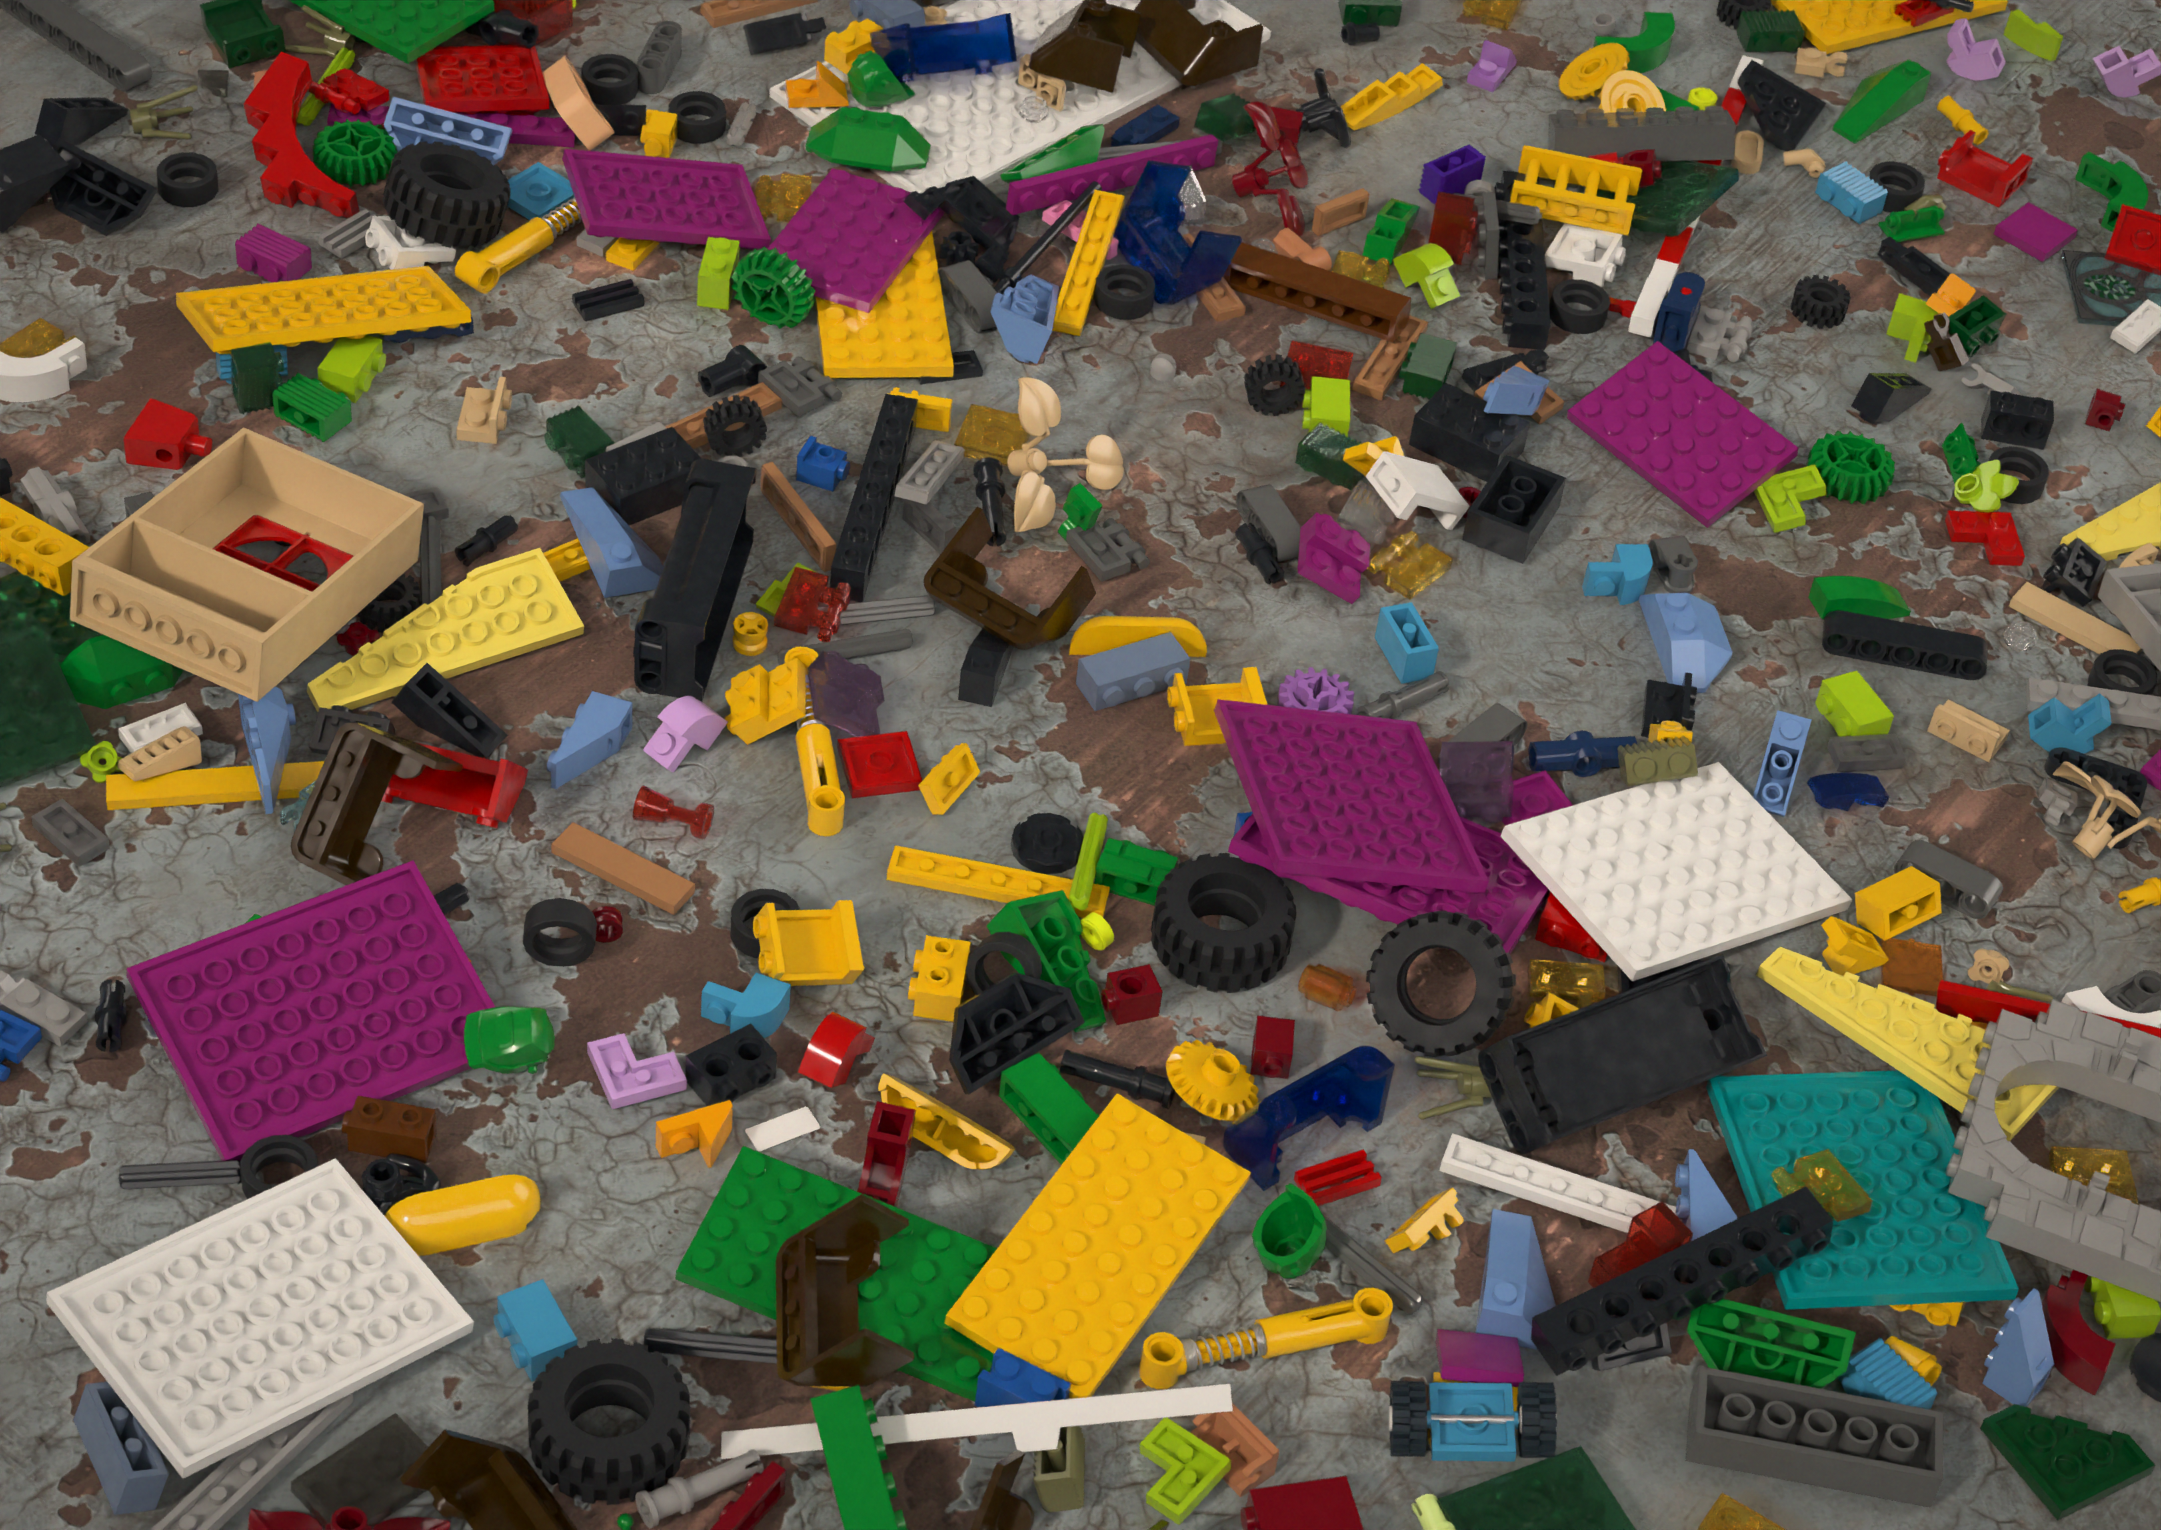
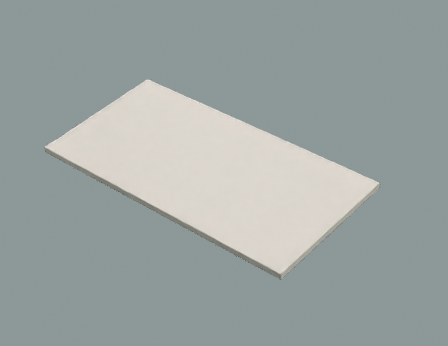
(976, 117)

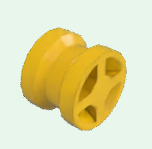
(750, 633)

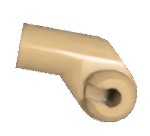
(1808, 159)

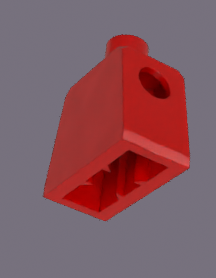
(164, 437)

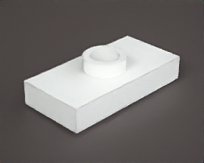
(2139, 327)
(152, 728)

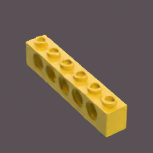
(37, 548)

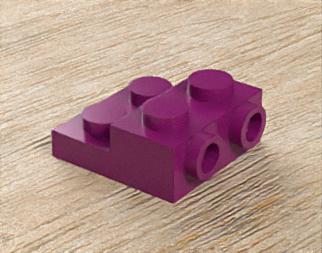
(1333, 556)

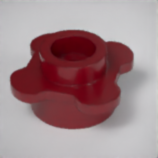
(356, 637)

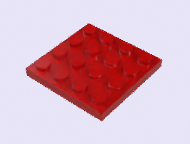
(482, 79)

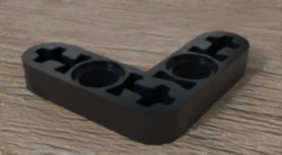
(2114, 774)

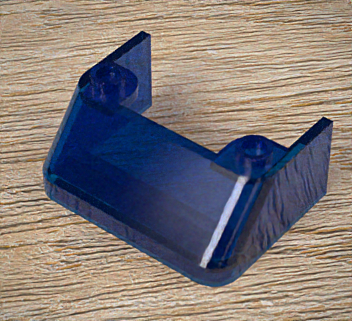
(946, 47)
(1152, 240)

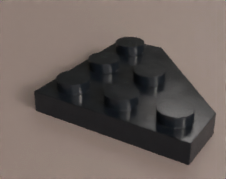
(1779, 106)

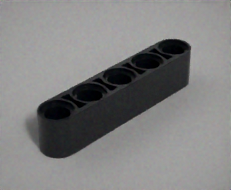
(1904, 645)

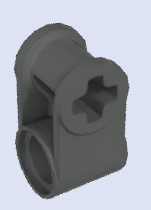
(1674, 563)
(2138, 993)

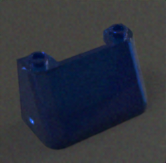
(1343, 1089)

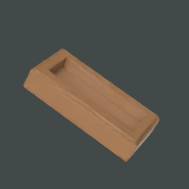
(1340, 212)

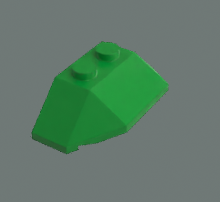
(868, 140)
(1071, 151)
(112, 673)
(1770, 1344)

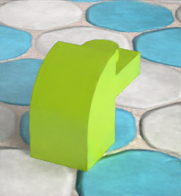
(1429, 268)
(1908, 324)

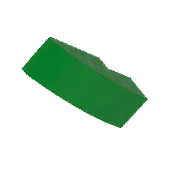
(1390, 230)
(1857, 596)

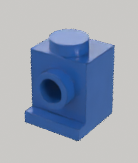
(821, 465)

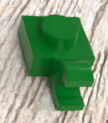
(1081, 510)

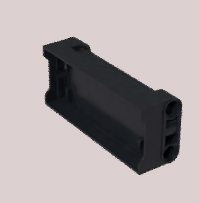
(698, 585)
(1618, 1055)

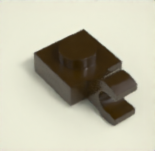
(1944, 347)

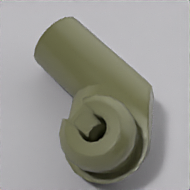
(1927, 201)

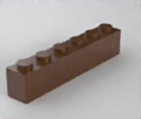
(1318, 292)

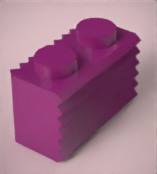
(272, 255)

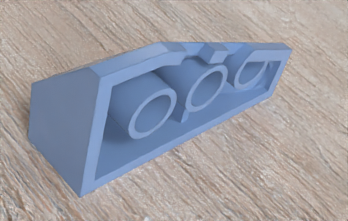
(1026, 317)
(613, 549)
(268, 740)
(1513, 1279)

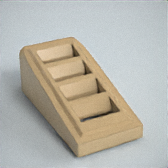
(167, 754)

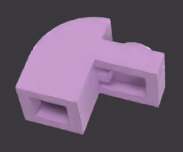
(1972, 58)
(2125, 74)
(683, 725)

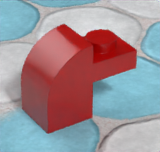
(834, 1050)

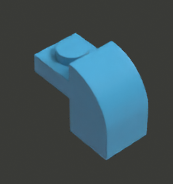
(1623, 576)
(2058, 726)
(761, 1004)

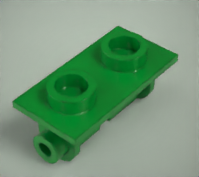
(1905, 226)
(1960, 452)

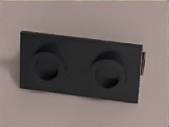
(624, 119)

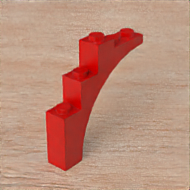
(289, 171)

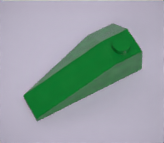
(1882, 99)
(1054, 931)

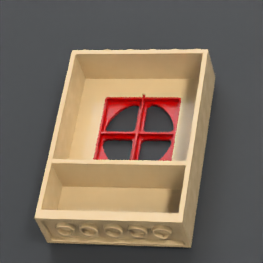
(191, 599)

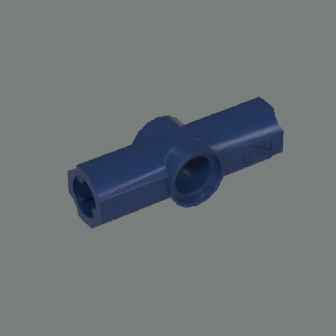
(1577, 753)

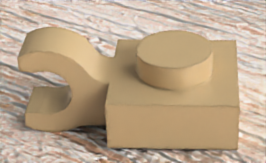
(1815, 63)

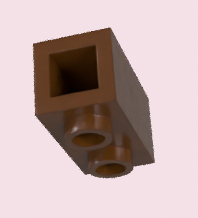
(389, 1127)

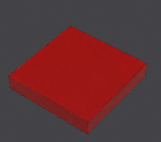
(2136, 240)
(879, 764)

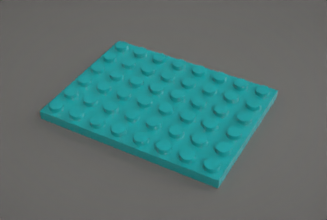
(1897, 1147)

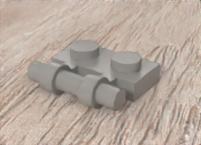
(1709, 333)

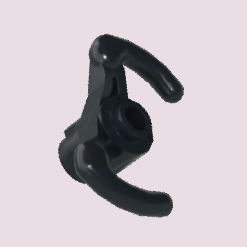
(1325, 113)
(387, 1186)

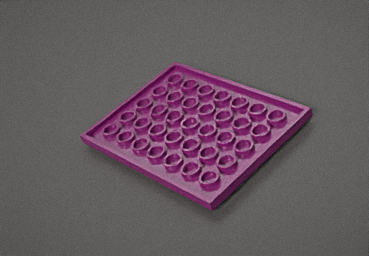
(1349, 797)
(1506, 906)
(314, 1008)

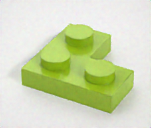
(1784, 491)
(1190, 1466)

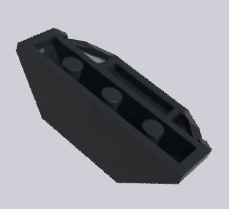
(98, 191)
(1008, 1026)

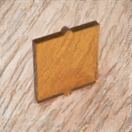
(1912, 966)

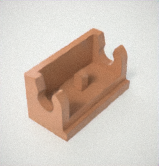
(1237, 1438)

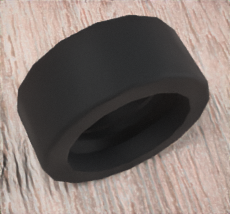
(610, 66)
(699, 104)
(187, 165)
(1902, 176)
(1124, 306)
(1579, 320)
(2027, 463)
(2123, 663)
(749, 906)
(565, 914)
(1006, 942)
(271, 1150)

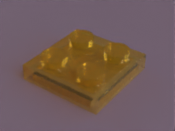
(991, 434)

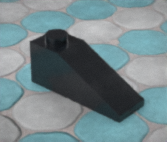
(76, 118)
(1887, 396)
(983, 669)
(447, 713)

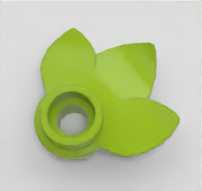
(1985, 487)

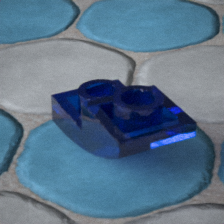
(1844, 788)

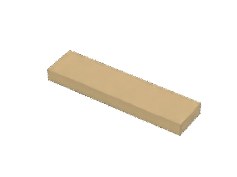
(2070, 621)

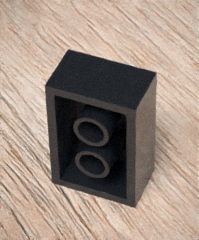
(1464, 435)
(642, 475)
(1514, 509)

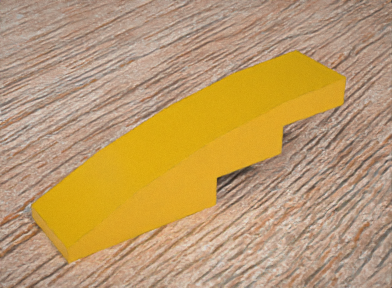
(1390, 98)

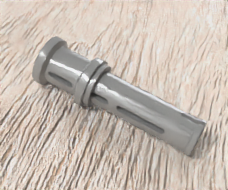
(682, 1493)

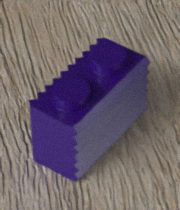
(1451, 172)

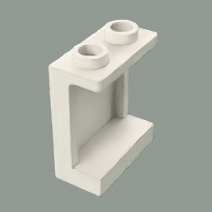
(1411, 483)

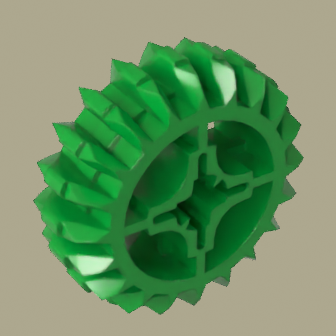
(354, 152)
(766, 270)
(1852, 466)

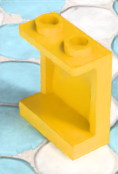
(1196, 704)
(809, 945)

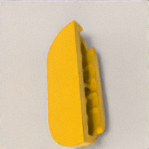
(1110, 632)
(946, 1128)
(466, 1213)

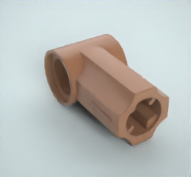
(1292, 246)

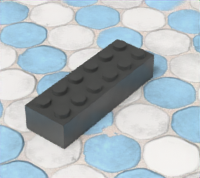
(1673, 134)
(1815, 1437)

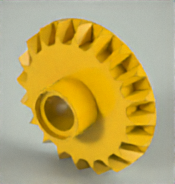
(1591, 69)
(1631, 91)
(1211, 1080)

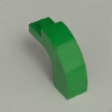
(1650, 46)
(2116, 182)

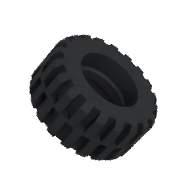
(446, 194)
(1215, 955)
(1390, 992)
(608, 1465)

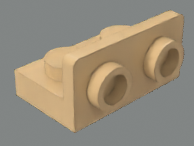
(484, 413)
(1967, 730)

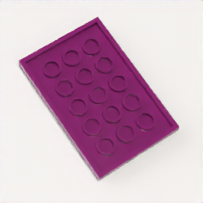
(664, 199)
(854, 238)
(1682, 433)

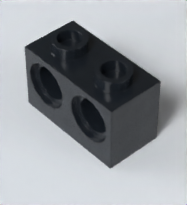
(2017, 419)
(731, 1066)

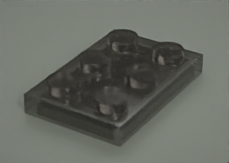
(363, 1474)

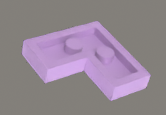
(631, 1080)

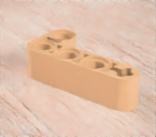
(575, 104)

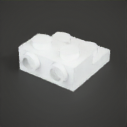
(400, 249)
(1587, 253)

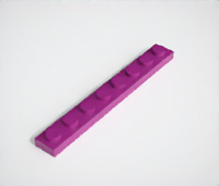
(525, 129)
(1110, 174)

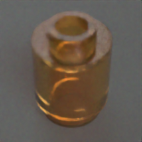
(1327, 987)

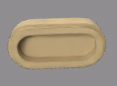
(1748, 152)

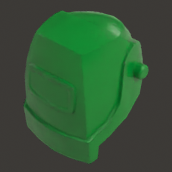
(874, 83)
(508, 1039)
(1290, 1234)

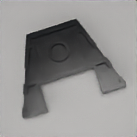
(977, 212)

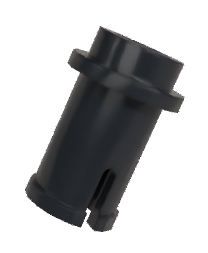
(1361, 32)

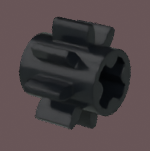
(958, 248)

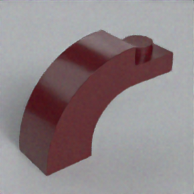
(887, 1152)
(2075, 1347)

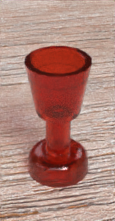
(659, 808)

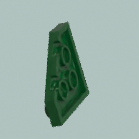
(2064, 1458)

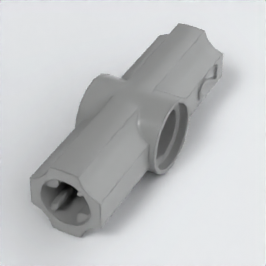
(53, 505)

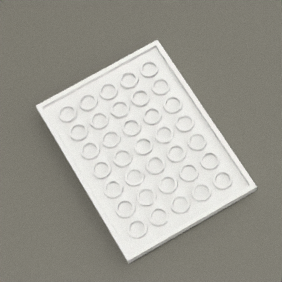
(1675, 870)
(258, 1316)

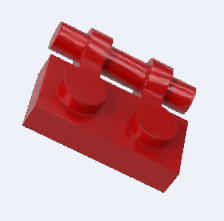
(349, 92)

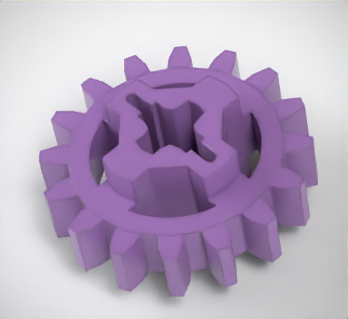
(1316, 692)

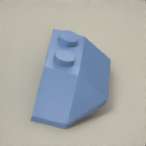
(418, 123)
(1686, 637)

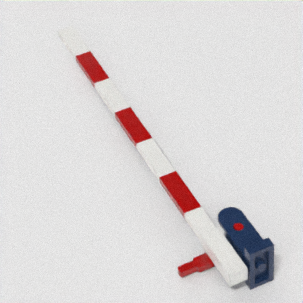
(1672, 300)

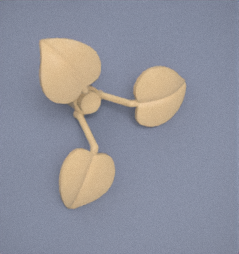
(1034, 501)
(2097, 832)

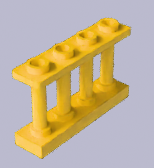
(1576, 207)

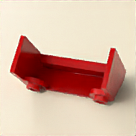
(481, 788)

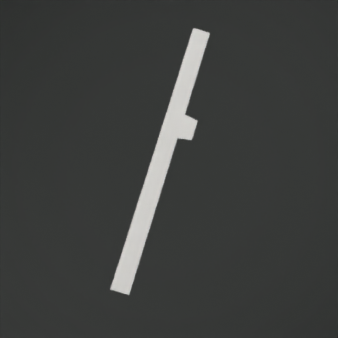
(1033, 1424)

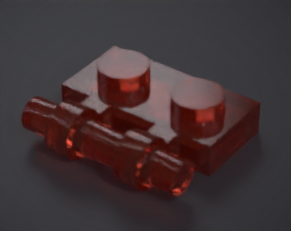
(801, 602)

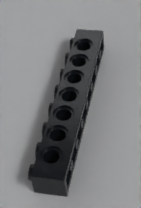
(1523, 276)
(874, 495)
(1660, 1279)

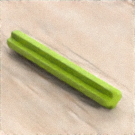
(312, 106)
(1087, 861)

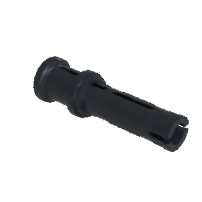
(990, 491)
(1136, 1081)

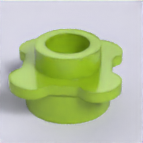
(105, 751)

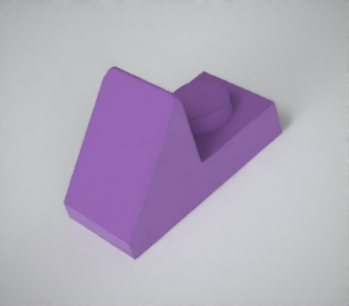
(1492, 67)

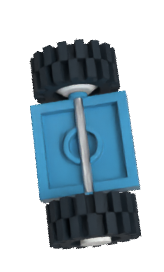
(1472, 1420)

